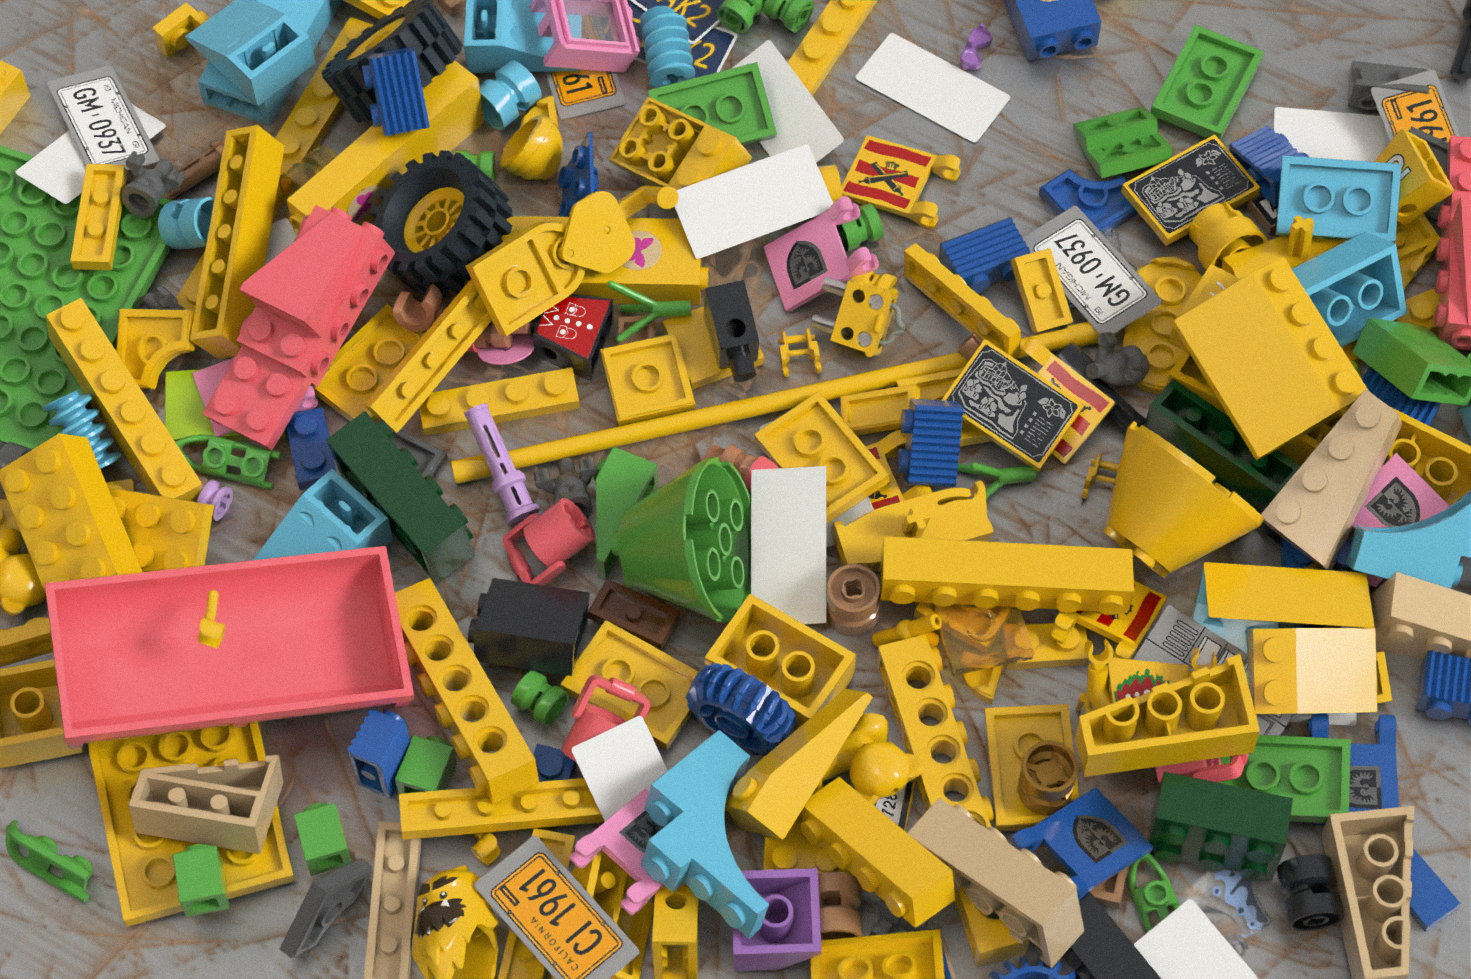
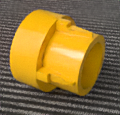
(1222, 232)

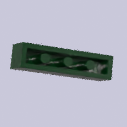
(1216, 445)

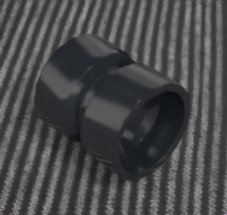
(1311, 899)

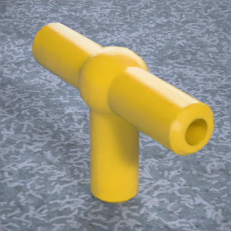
(908, 629)

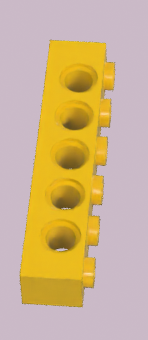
(513, 764)

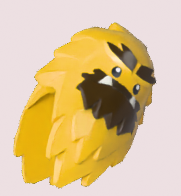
(454, 928)

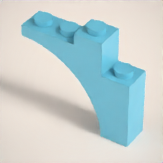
(1419, 549)
(694, 839)

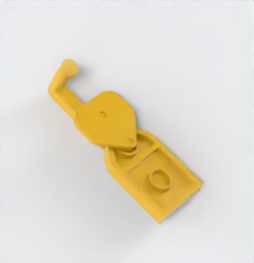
(526, 272)

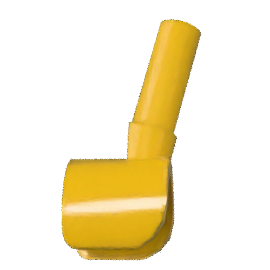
(211, 632)
(486, 848)

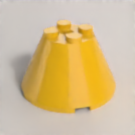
(1170, 507)

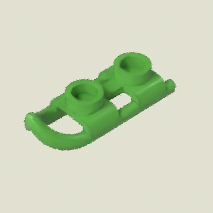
(218, 457)
(44, 854)
(1155, 895)

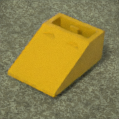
(675, 148)

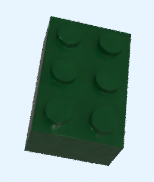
(1219, 826)

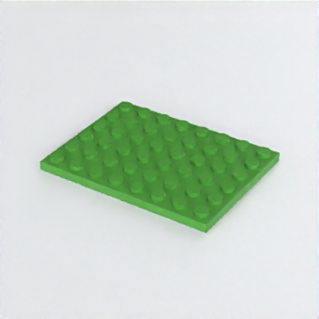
(39, 279)

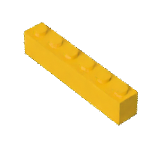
(236, 237)
(121, 403)
(1006, 575)

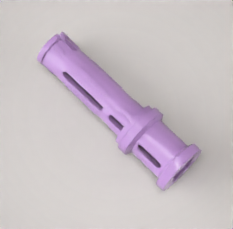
(504, 484)

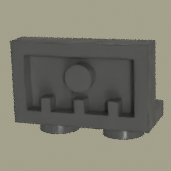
(1368, 75)

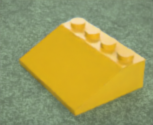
(1270, 358)

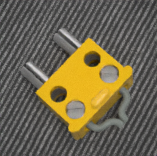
(866, 318)

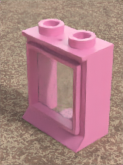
(588, 34)

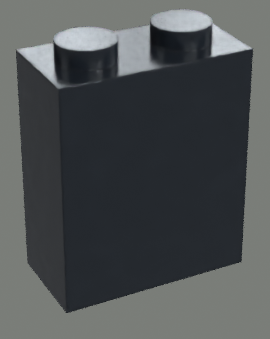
(530, 626)

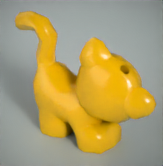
(18, 577)
(875, 765)

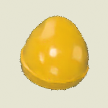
(534, 150)

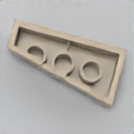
(1333, 483)
(1420, 617)
(1003, 879)
(1375, 887)

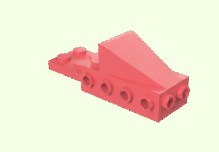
(1454, 250)
(300, 320)

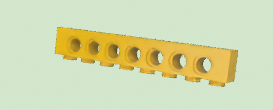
(916, 660)

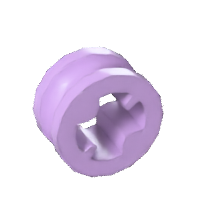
(216, 496)

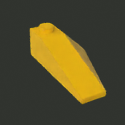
(784, 780)

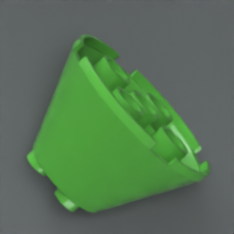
(691, 541)

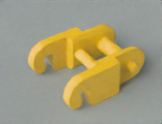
(812, 350)
(1092, 474)

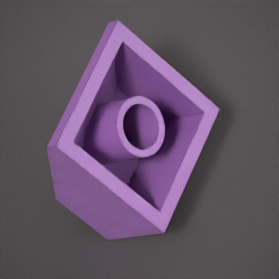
(790, 924)

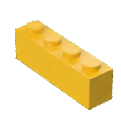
(877, 852)

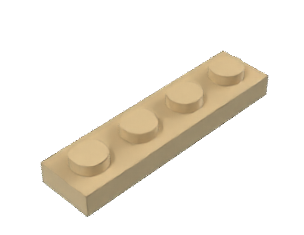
(392, 904)

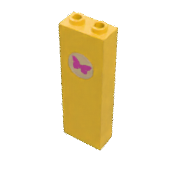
(368, 163)
(659, 268)

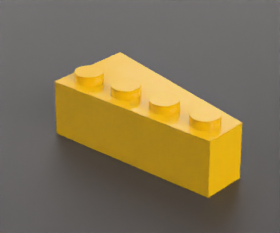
(1172, 724)

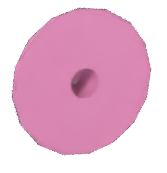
(520, 349)

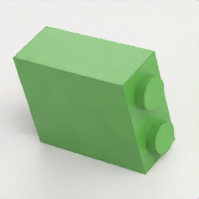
(1415, 361)

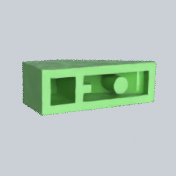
(619, 485)

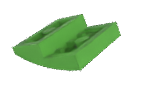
(1122, 141)

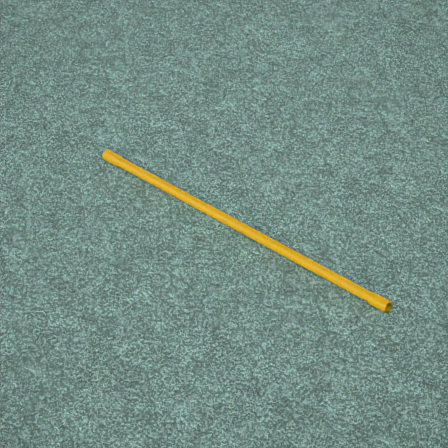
(476, 468)

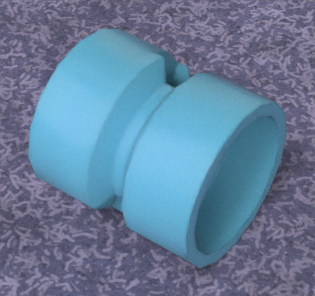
(509, 92)
(186, 222)

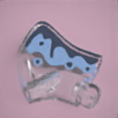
(1231, 906)

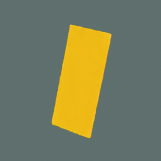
(1288, 595)

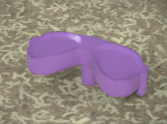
(978, 39)

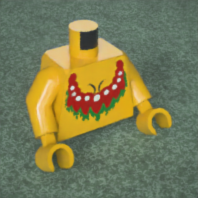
(1117, 678)

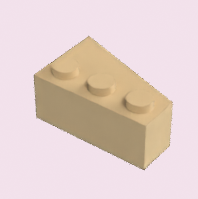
(209, 805)

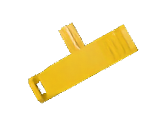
(1295, 249)
(936, 515)

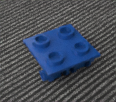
(578, 177)

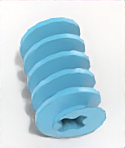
(666, 46)
(78, 422)

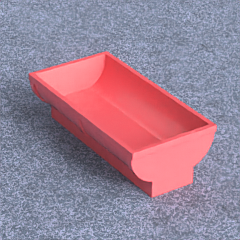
(295, 644)

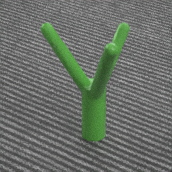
(648, 305)
(1001, 476)

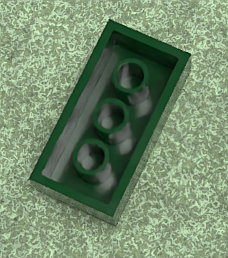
(414, 506)

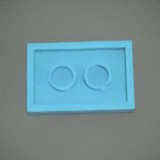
(1339, 197)

